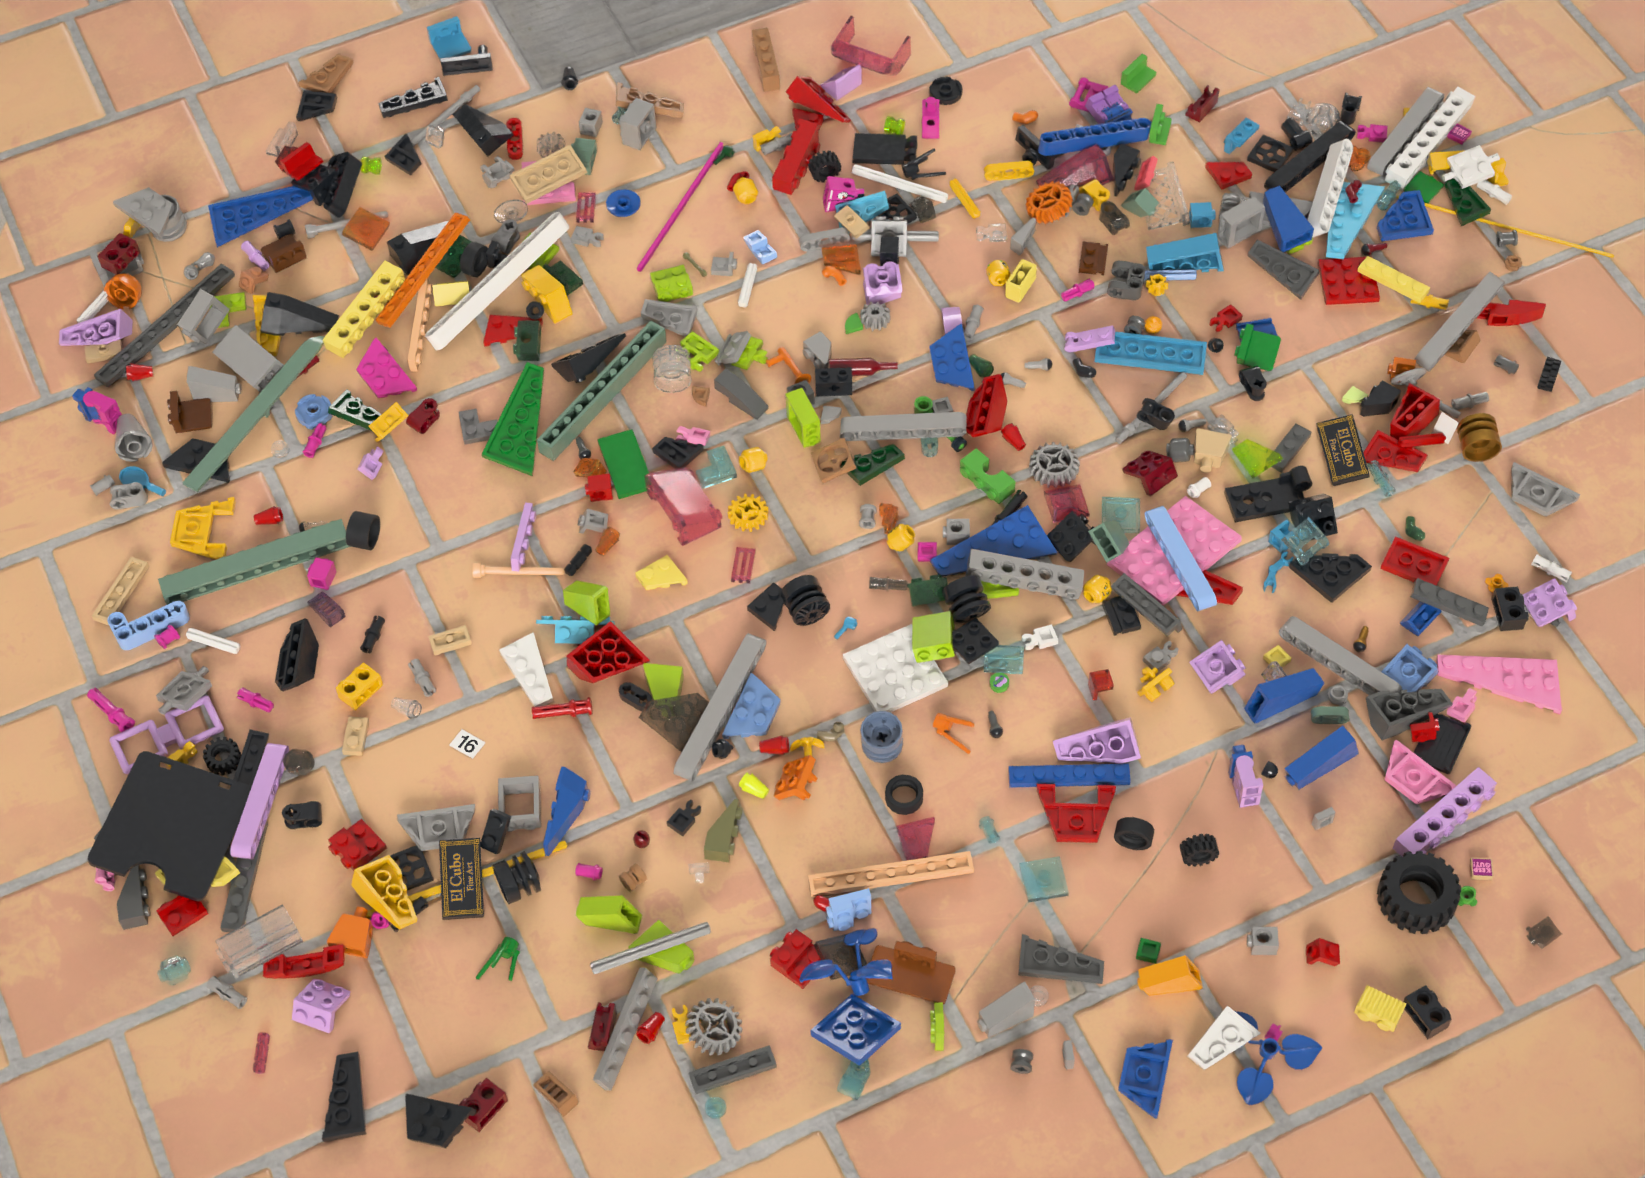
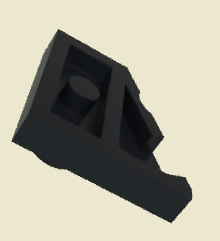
(315, 104)
(677, 452)

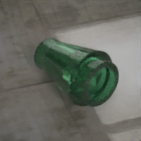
(981, 366)

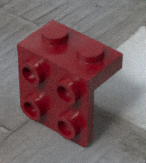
(1153, 470)

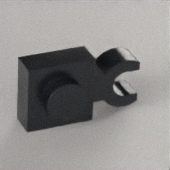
(683, 820)

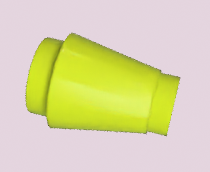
(753, 785)

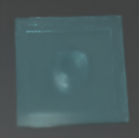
(1124, 511)
(1043, 879)

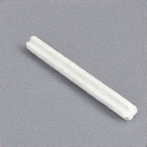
(900, 183)

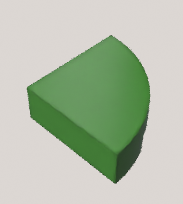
(853, 324)

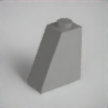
(213, 385)
(1007, 1010)

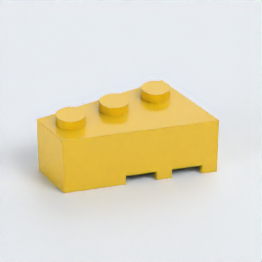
(548, 292)

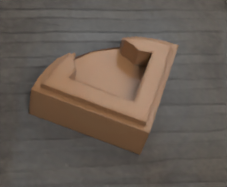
(700, 395)

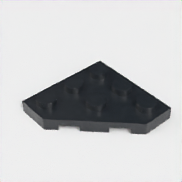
(1332, 573)

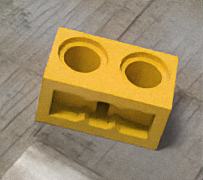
(361, 688)

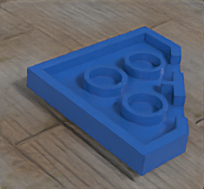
(1406, 218)

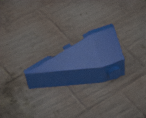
(570, 798)

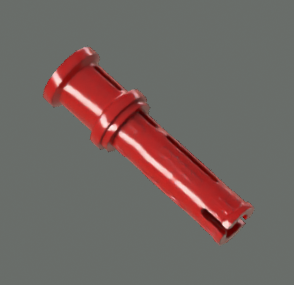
(572, 708)

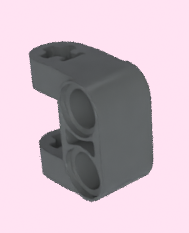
(1135, 280)

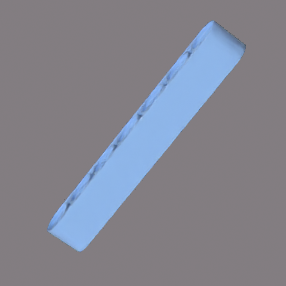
(1180, 558)

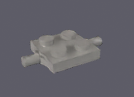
(184, 690)

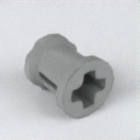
(867, 516)

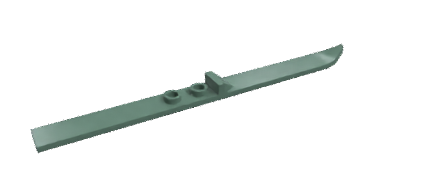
(253, 414)

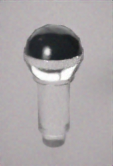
(307, 525)

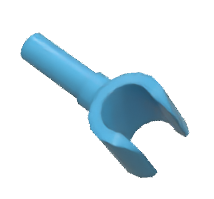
(848, 623)

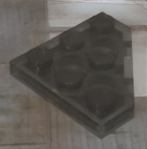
(675, 717)

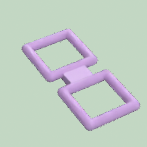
(167, 734)

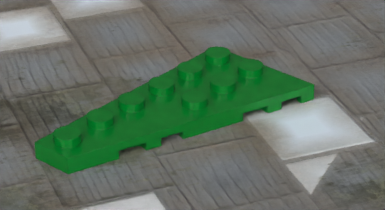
(517, 429)

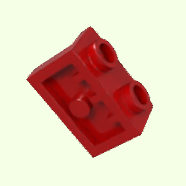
(180, 913)

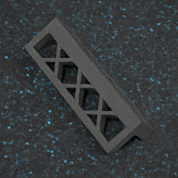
(1146, 605)

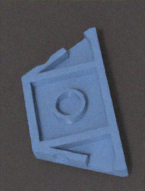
(753, 710)

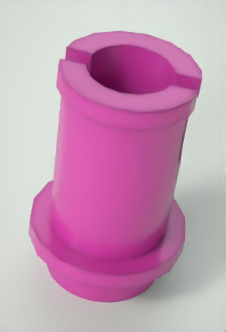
(594, 872)

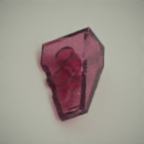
(1081, 169)

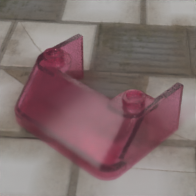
(843, 50)

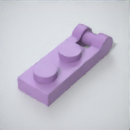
(1089, 339)

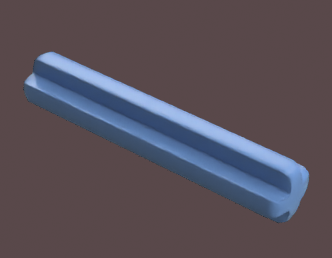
(1185, 274)

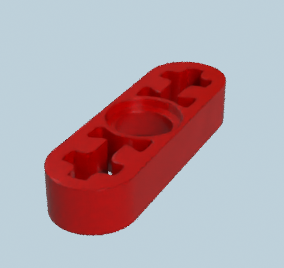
(518, 143)

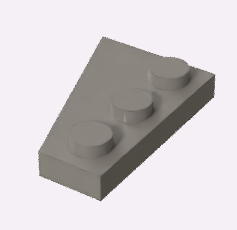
(670, 316)

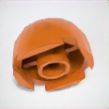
(123, 290)

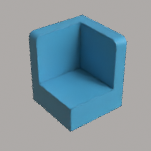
(1277, 534)

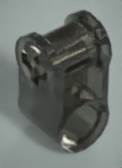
(1113, 218)

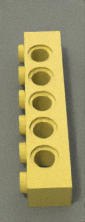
(354, 313)

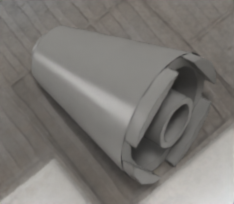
(131, 439)

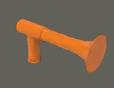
(784, 356)

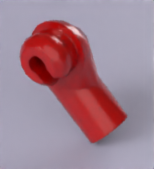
(735, 177)

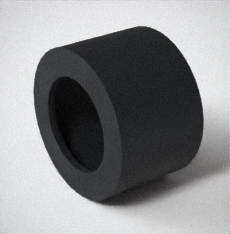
(363, 530)

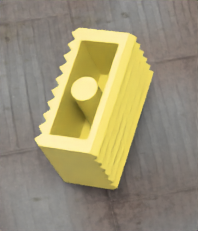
(1020, 280)
(1379, 1009)

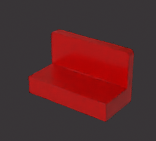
(301, 161)

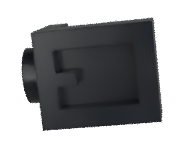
(494, 255)

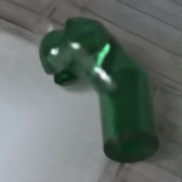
(1412, 530)

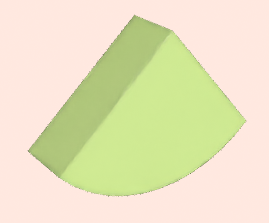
(1354, 395)

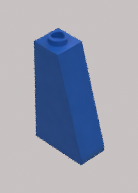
(1286, 220)
(1282, 694)
(1322, 758)

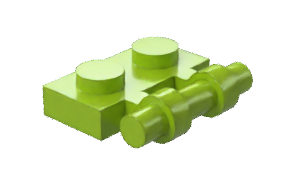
(700, 349)

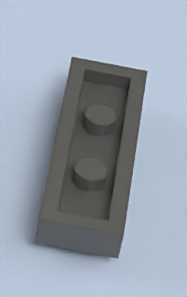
(1291, 446)

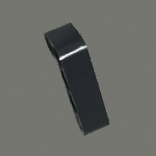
(343, 182)

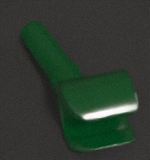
(726, 151)

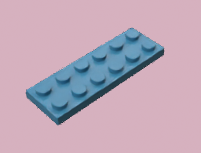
(1154, 353)

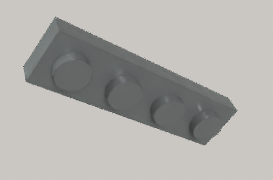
(1449, 602)
(732, 1069)

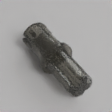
(887, 583)

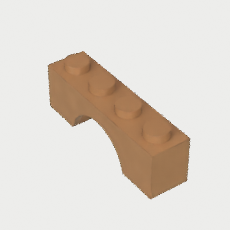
(766, 59)

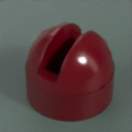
(639, 841)

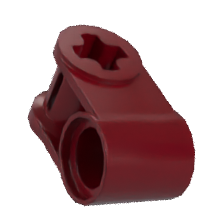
(423, 417)

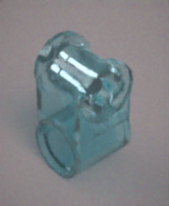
(853, 1081)

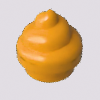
(1153, 325)

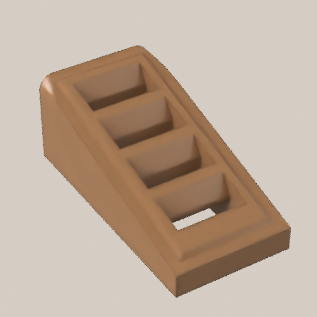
(565, 1102)

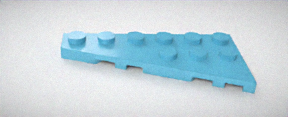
(1350, 219)

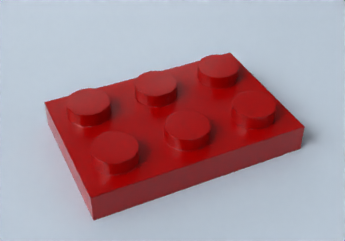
(1414, 562)

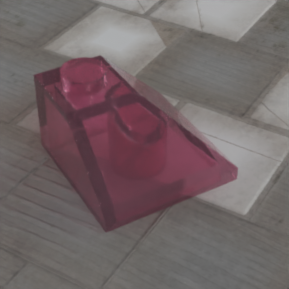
(1064, 500)

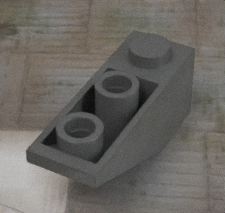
(132, 900)

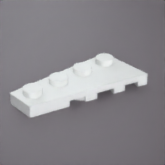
(527, 667)

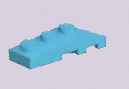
(867, 207)

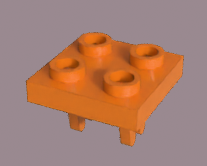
(795, 777)

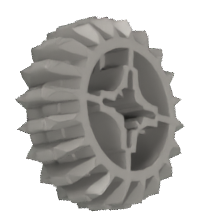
(1052, 459)
(724, 1039)

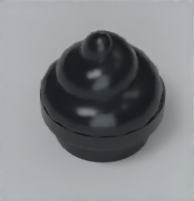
(721, 748)

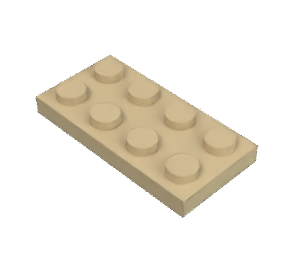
(548, 174)

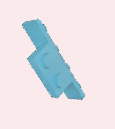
(570, 630)

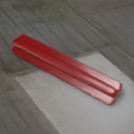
(1421, 440)

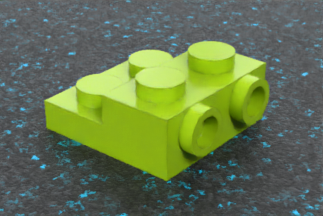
(671, 283)

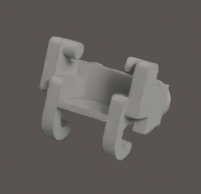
(496, 172)

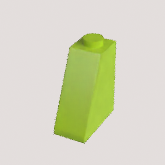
(588, 600)
(663, 680)
(609, 913)
(672, 959)

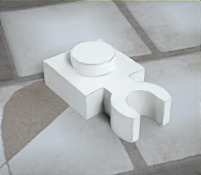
(1042, 637)

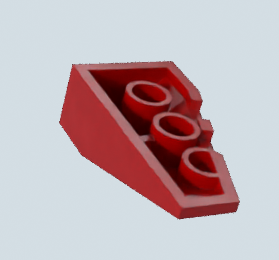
(810, 94)

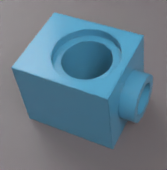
(1201, 215)

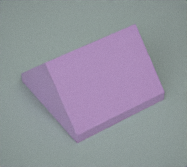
(843, 82)

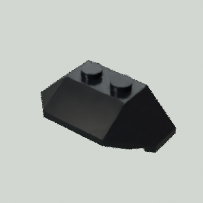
(297, 656)

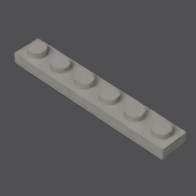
(625, 1029)

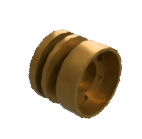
(1479, 437)

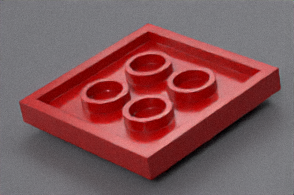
(1344, 283)

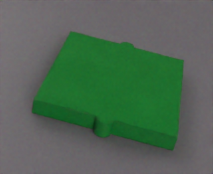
(1427, 185)

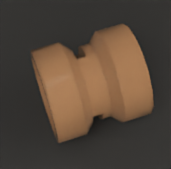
(632, 877)

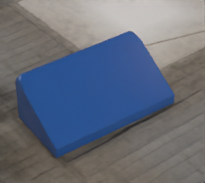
(1420, 618)

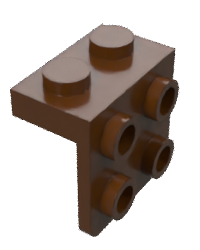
(284, 253)
(190, 414)

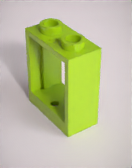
(803, 417)

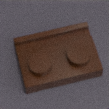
(1093, 258)

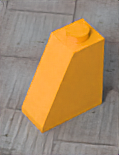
(1170, 977)

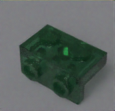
(927, 591)

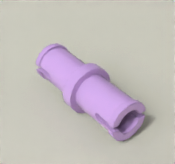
(255, 255)

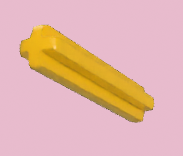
(964, 198)

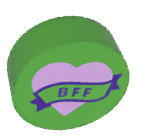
(999, 682)

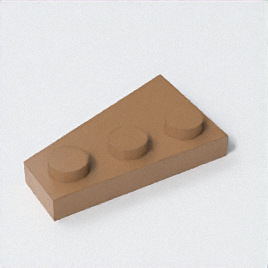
(329, 76)

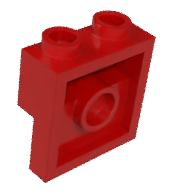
(356, 845)
(794, 956)

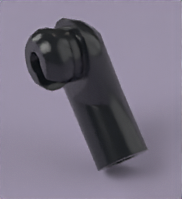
(1083, 370)

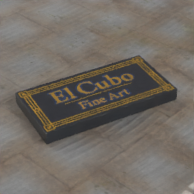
(1342, 450)
(461, 878)

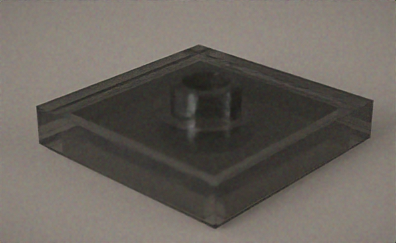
(840, 954)

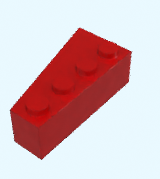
(796, 157)

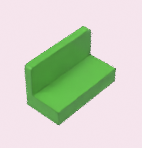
(1137, 74)

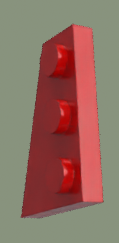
(1390, 454)
(1224, 590)

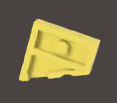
(660, 574)

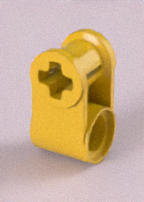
(1097, 192)

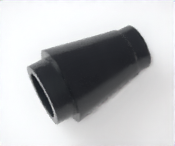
(569, 79)
(529, 310)

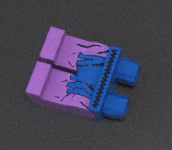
(1108, 106)

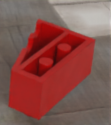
(1415, 412)

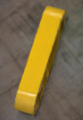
(992, 172)

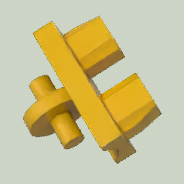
(1149, 689)

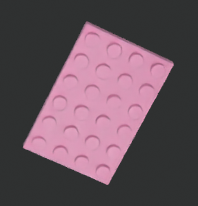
(1147, 564)

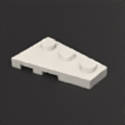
(1222, 1038)

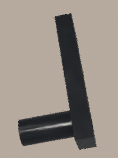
(468, 64)
(1029, 140)

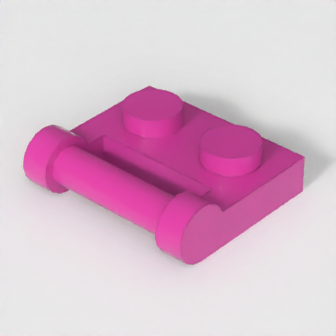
(1093, 88)

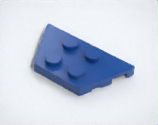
(952, 360)
(1145, 1075)

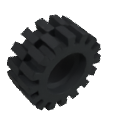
(818, 162)
(1549, 374)
(221, 746)
(1199, 850)

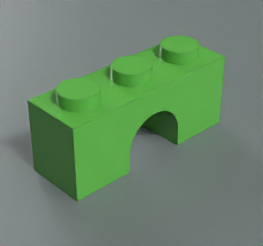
(996, 487)

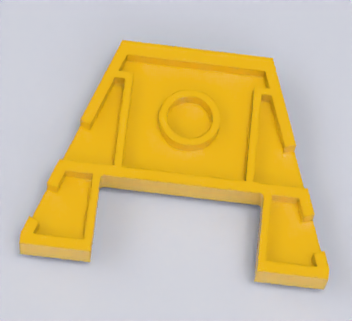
(194, 525)

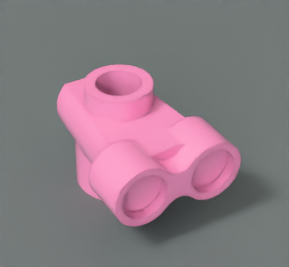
(105, 878)

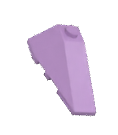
(98, 330)
(1106, 743)

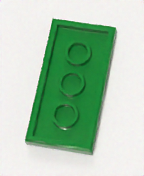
(624, 463)

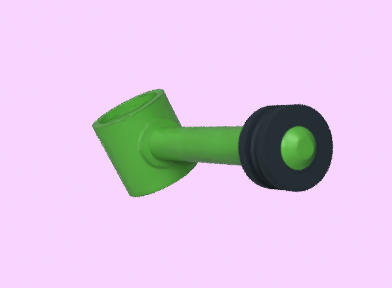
(924, 405)

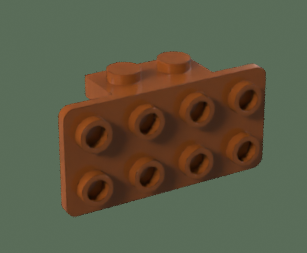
(915, 972)

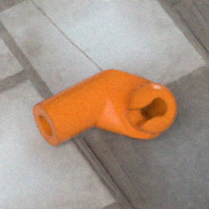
(1026, 118)
(836, 273)

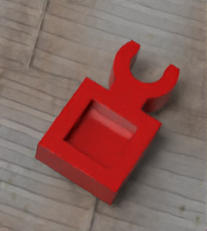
(1228, 316)

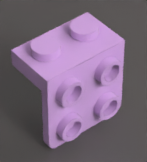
(1549, 603)
(318, 1003)

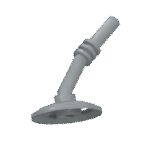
(1411, 377)

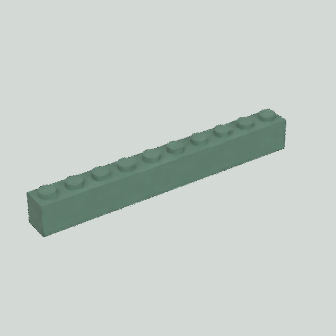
(601, 391)
(254, 562)

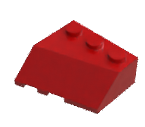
(604, 655)

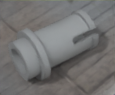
(102, 484)

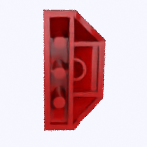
(987, 407)

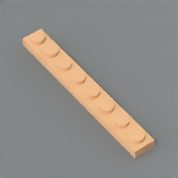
(891, 874)

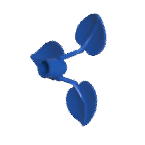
(875, 969)
(1299, 1054)

